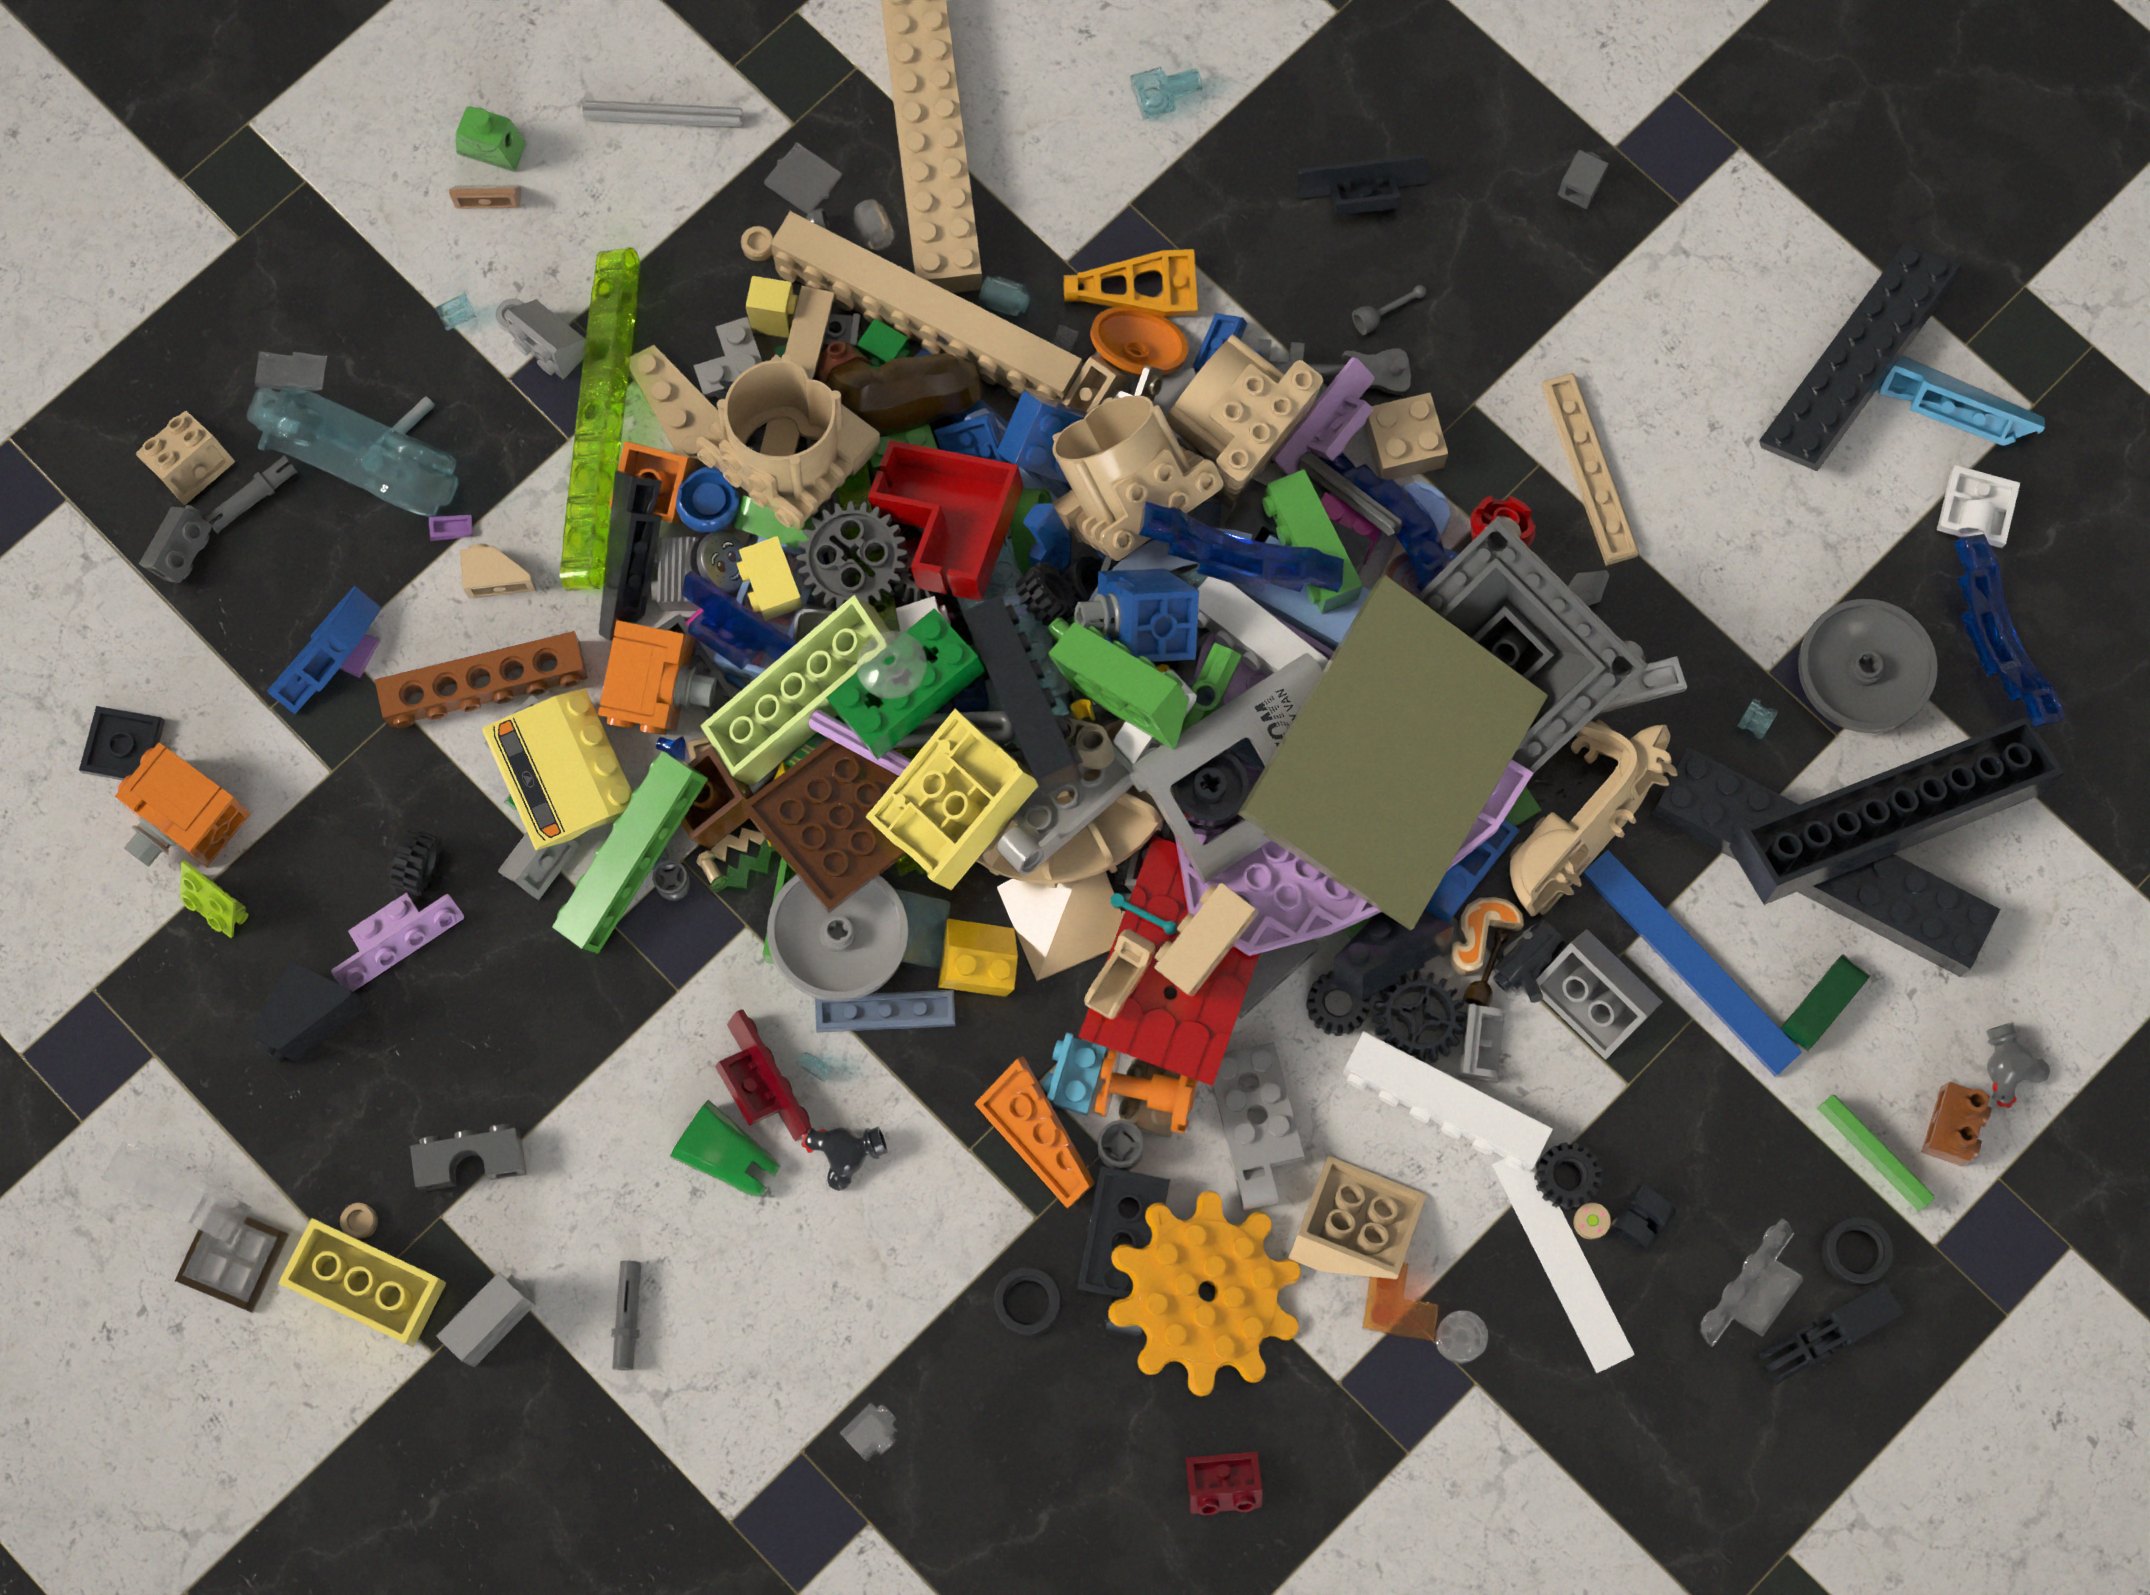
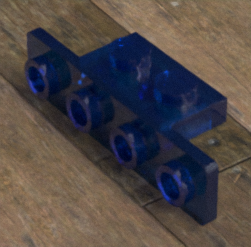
(730, 626)

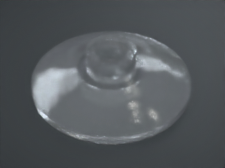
(897, 678)

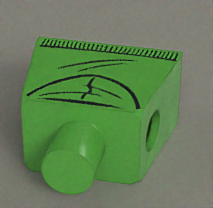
(484, 136)

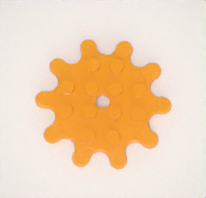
(1168, 1300)

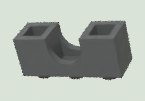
(437, 1159)

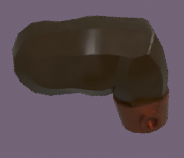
(901, 392)

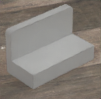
(534, 868)

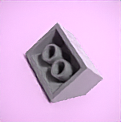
(1596, 993)

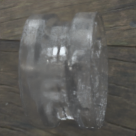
(1461, 1337)

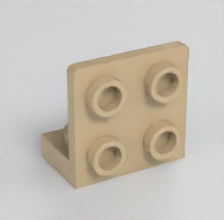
(185, 457)

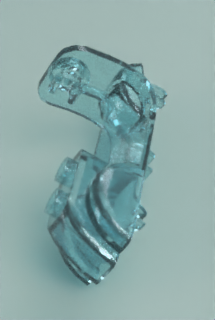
(354, 448)

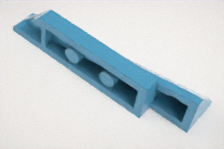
(1959, 403)

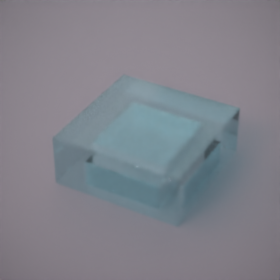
(455, 312)

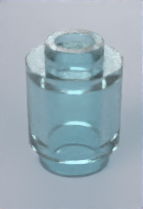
(1004, 295)

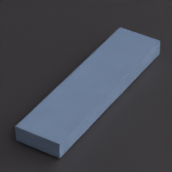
(887, 1011)

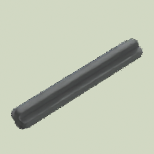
(1350, 494)

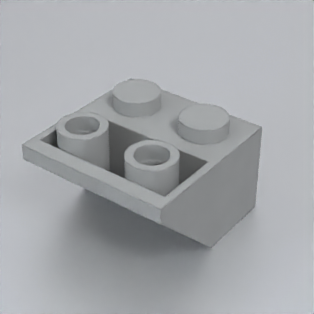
(546, 337)

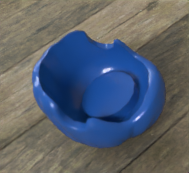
(707, 501)

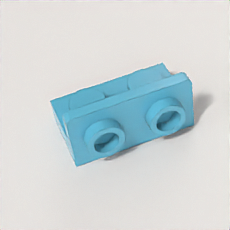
(1075, 1074)

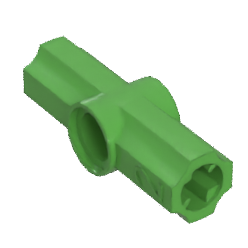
(1214, 675)

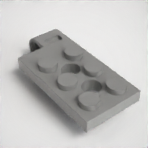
(1048, 825)
(1252, 1146)

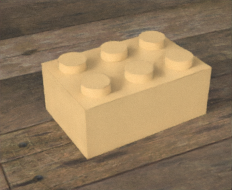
(1205, 938)

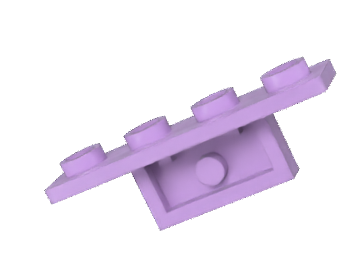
(1330, 420)
(392, 936)

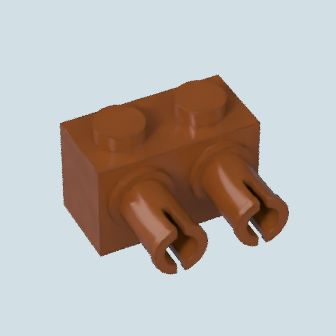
(1957, 1124)

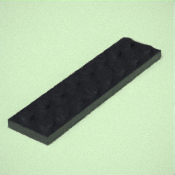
(1860, 356)

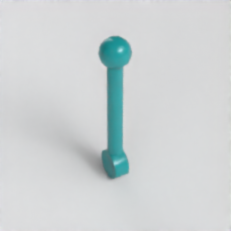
(1117, 901)

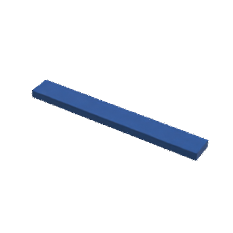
(1691, 963)

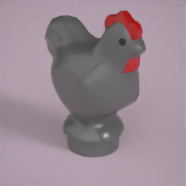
(2012, 1064)

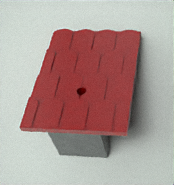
(1179, 1032)

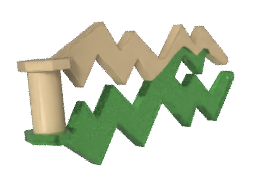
(735, 877)

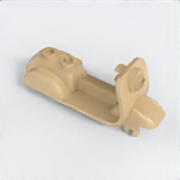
(1560, 850)

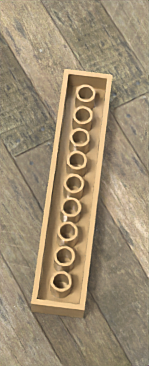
(932, 144)
(922, 310)

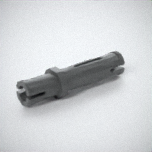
(260, 487)
(626, 1319)

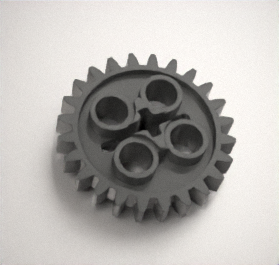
(873, 535)

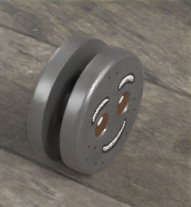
(716, 559)

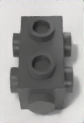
(177, 544)

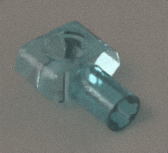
(1168, 86)

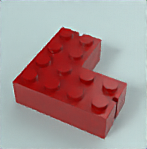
(960, 504)

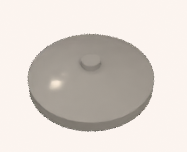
(840, 951)

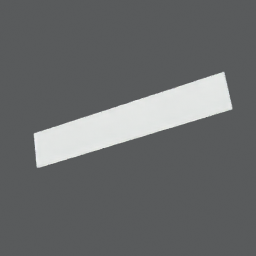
(1566, 1268)

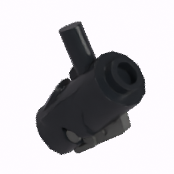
(1526, 959)

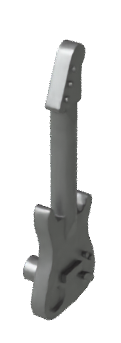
(1388, 367)

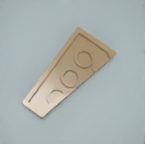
(674, 401)

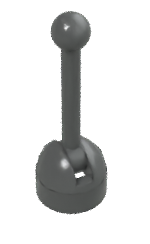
(1368, 317)

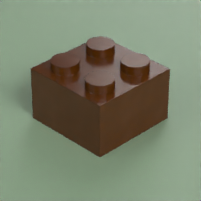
(718, 804)

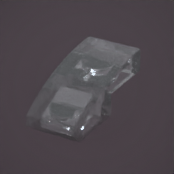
(296, 370)

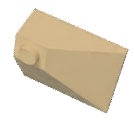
(1062, 923)
(1357, 1223)

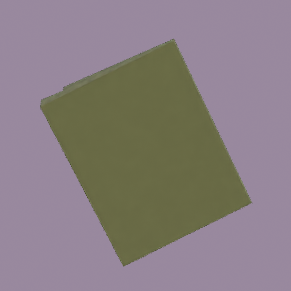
(1393, 753)

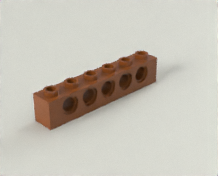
(397, 689)

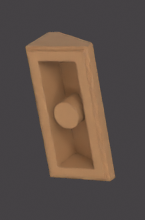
(485, 196)

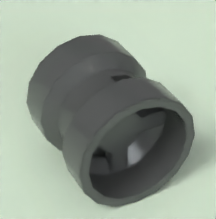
(669, 874)

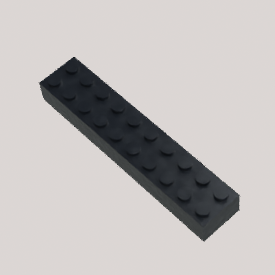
(1895, 810)
(1883, 896)

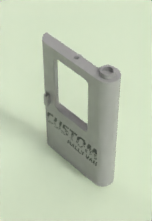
(1257, 714)

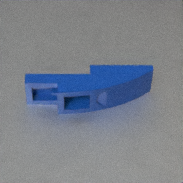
(326, 651)
(1465, 875)

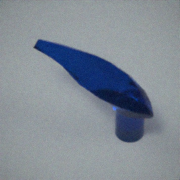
(672, 747)

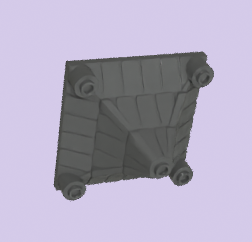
(1538, 628)

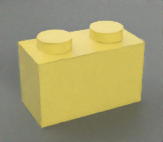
(771, 306)
(770, 578)

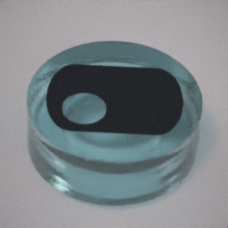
(814, 1066)

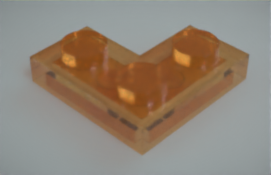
(1392, 1314)

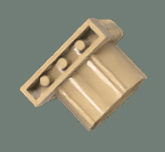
(1242, 412)
(1119, 462)
(793, 483)

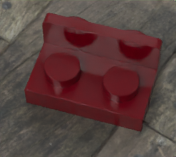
(1224, 1483)

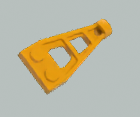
(1178, 284)

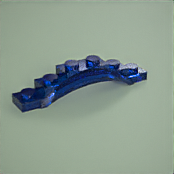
(1418, 530)
(1239, 558)
(1995, 636)

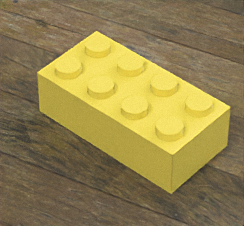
(362, 1282)

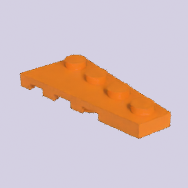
(1033, 1129)

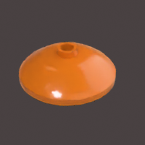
(1137, 339)

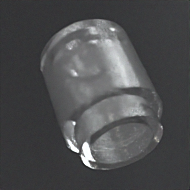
(873, 225)

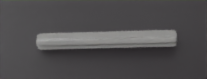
(662, 113)

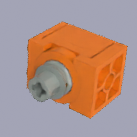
(652, 679)
(177, 809)

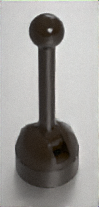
(1480, 991)

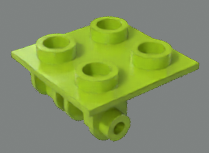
(210, 900)

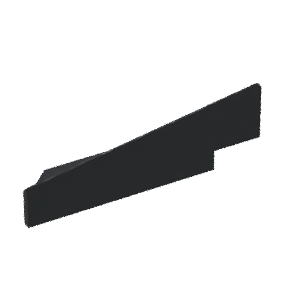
(629, 550)

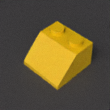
(978, 958)

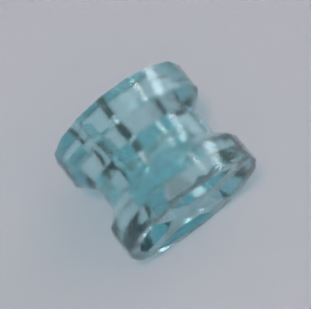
(1757, 718)

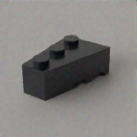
(1387, 951)

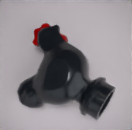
(845, 1151)

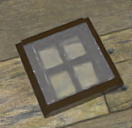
(237, 1270)

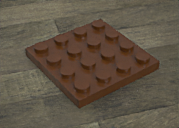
(820, 821)

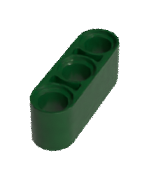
(1825, 1002)

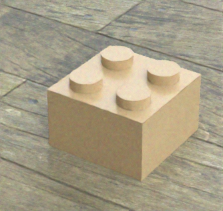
(1406, 437)

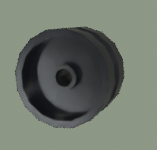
(1214, 811)

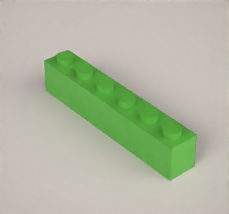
(629, 852)

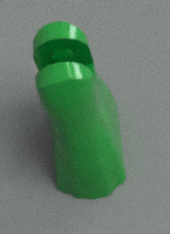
(723, 1150)

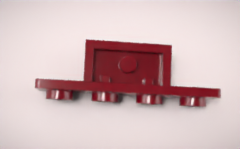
(757, 1082)

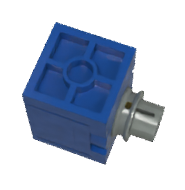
(1145, 612)

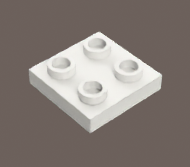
(1978, 505)

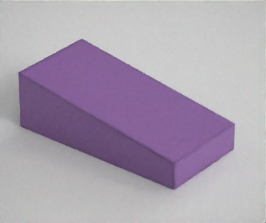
(450, 527)
(360, 656)

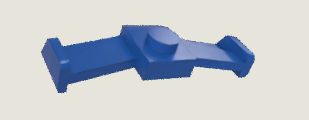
(1051, 535)

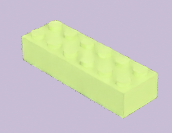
(774, 710)

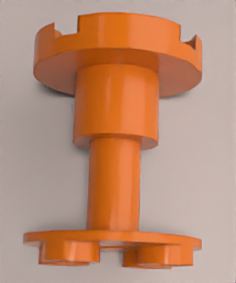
(1161, 1092)

